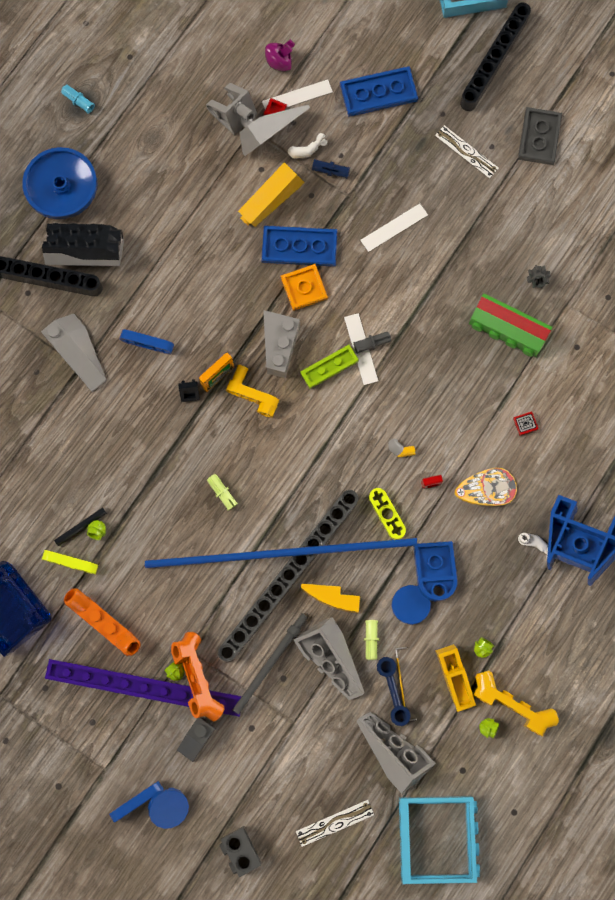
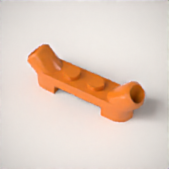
(102, 622)
(202, 703)

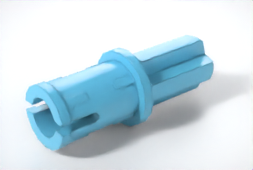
(77, 98)

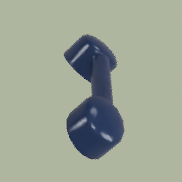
(387, 667)

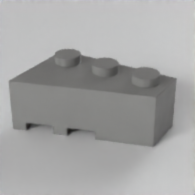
(280, 340)

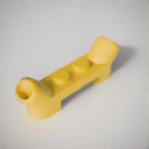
(536, 721)

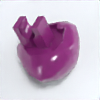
(279, 55)

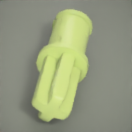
(222, 492)
(371, 639)

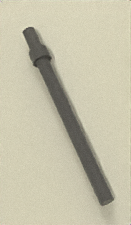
(293, 632)

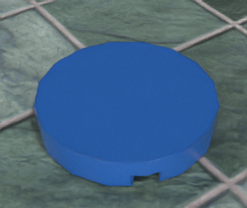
(410, 605)
(168, 808)

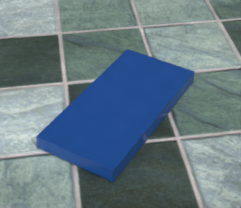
(378, 91)
(299, 246)

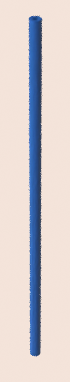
(281, 553)

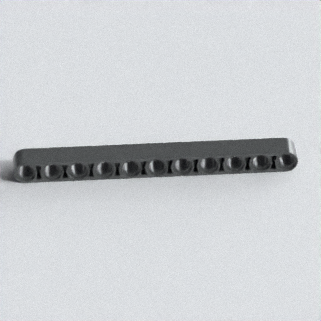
(286, 585)

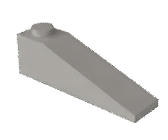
(266, 126)
(74, 345)
(329, 651)
(398, 758)

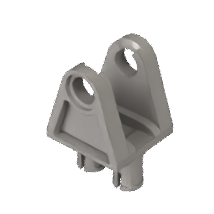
(237, 112)

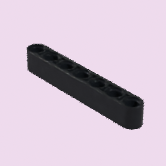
(498, 49)
(47, 276)

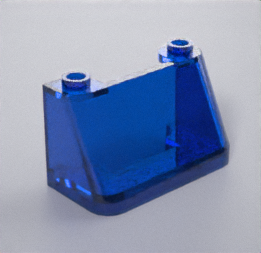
(20, 610)

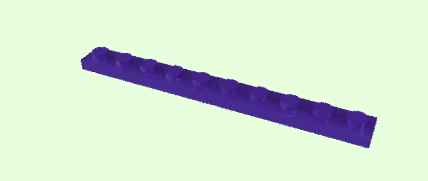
(131, 685)

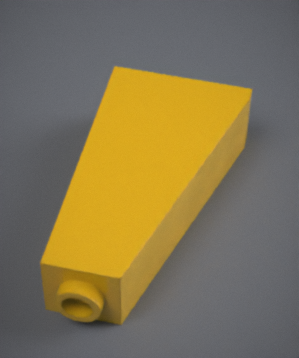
(270, 195)

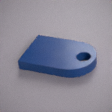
(435, 568)

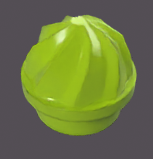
(96, 530)
(483, 648)
(175, 672)
(488, 727)

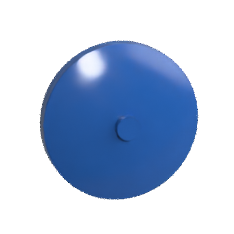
(59, 183)

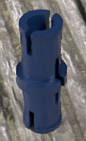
(330, 168)

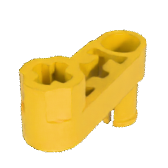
(266, 402)

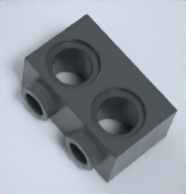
(246, 849)

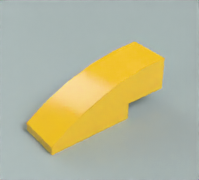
(331, 597)
(455, 677)

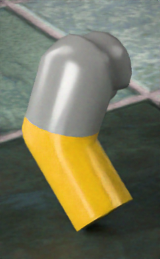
(400, 451)

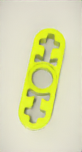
(398, 523)
(69, 562)

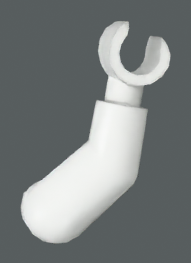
(305, 152)
(534, 541)

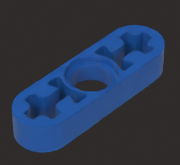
(146, 341)
(135, 802)

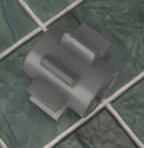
(538, 276)

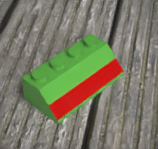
(509, 325)

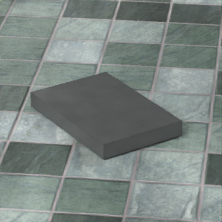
(539, 136)

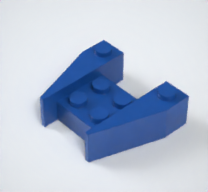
(577, 542)

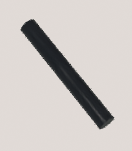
(80, 526)

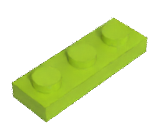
(329, 366)

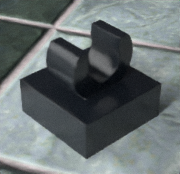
(189, 391)

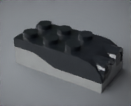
(83, 245)

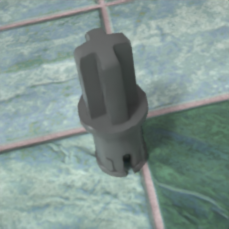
(372, 342)

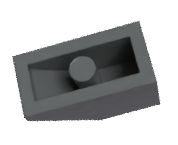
(196, 739)

